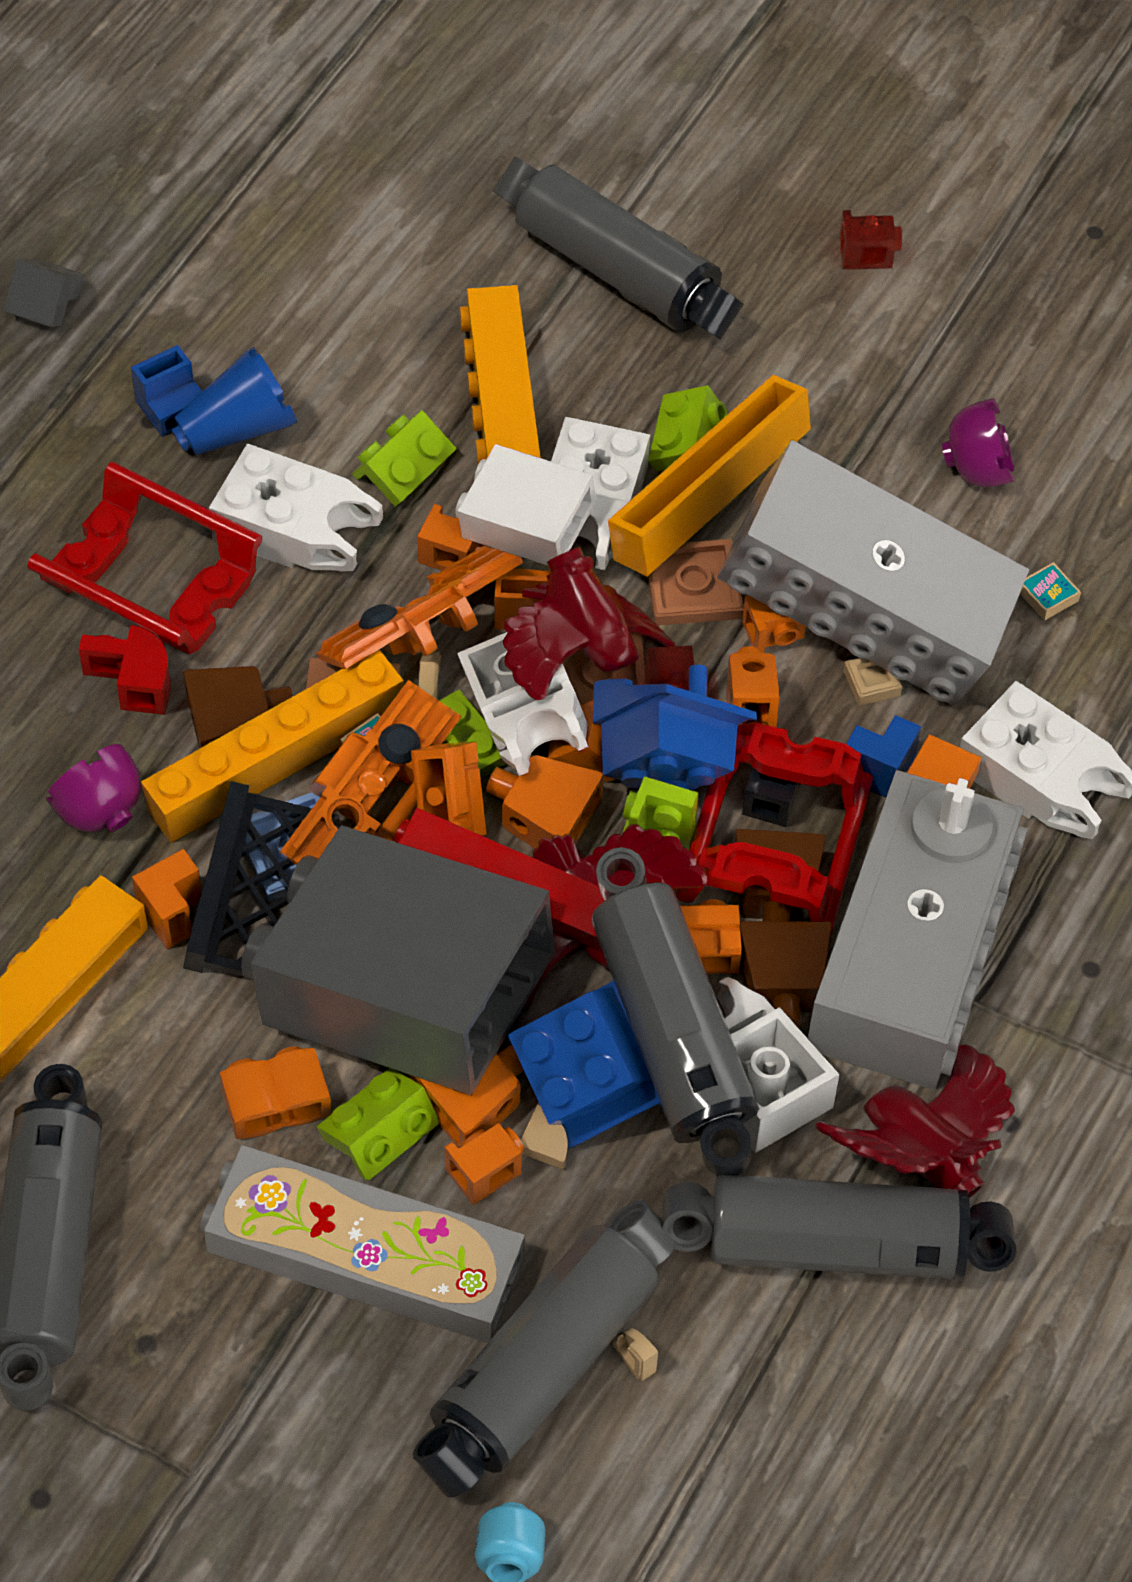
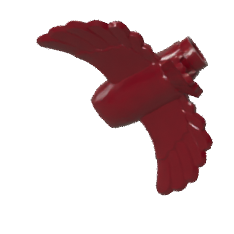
(571, 617)
(663, 862)
(939, 1136)

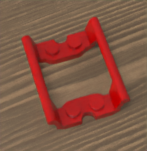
(107, 534)
(783, 873)

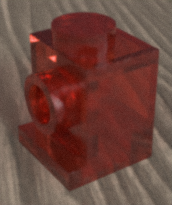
(868, 241)
(669, 665)

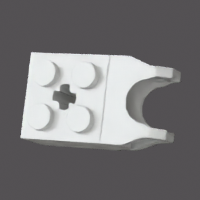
(618, 469)
(295, 509)
(512, 715)
(1044, 761)
(781, 1064)

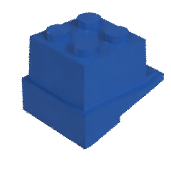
(666, 731)
(586, 1065)

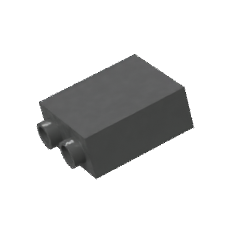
(401, 957)

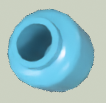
(510, 1543)

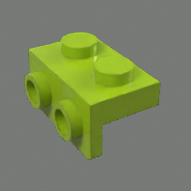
(683, 421)
(406, 457)
(380, 1122)

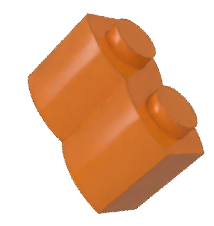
(275, 1092)

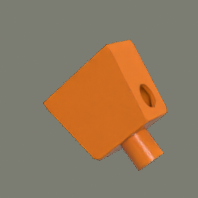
(754, 682)
(547, 799)
(490, 1103)

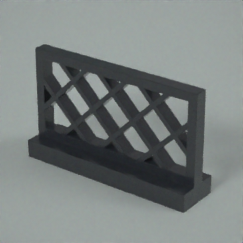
(222, 873)

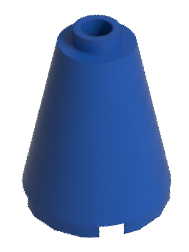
(234, 407)

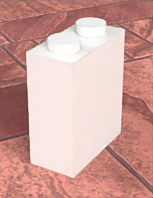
(525, 505)

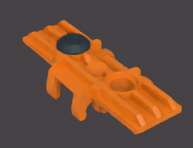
(408, 627)
(368, 766)

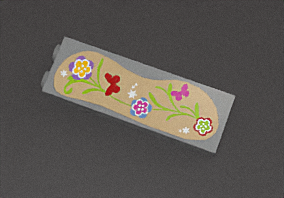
(363, 1243)

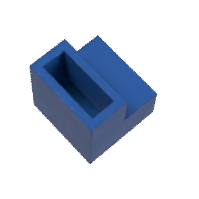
(164, 387)
(886, 753)

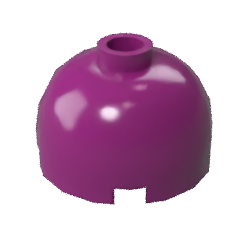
(979, 446)
(98, 792)

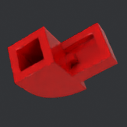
(136, 662)

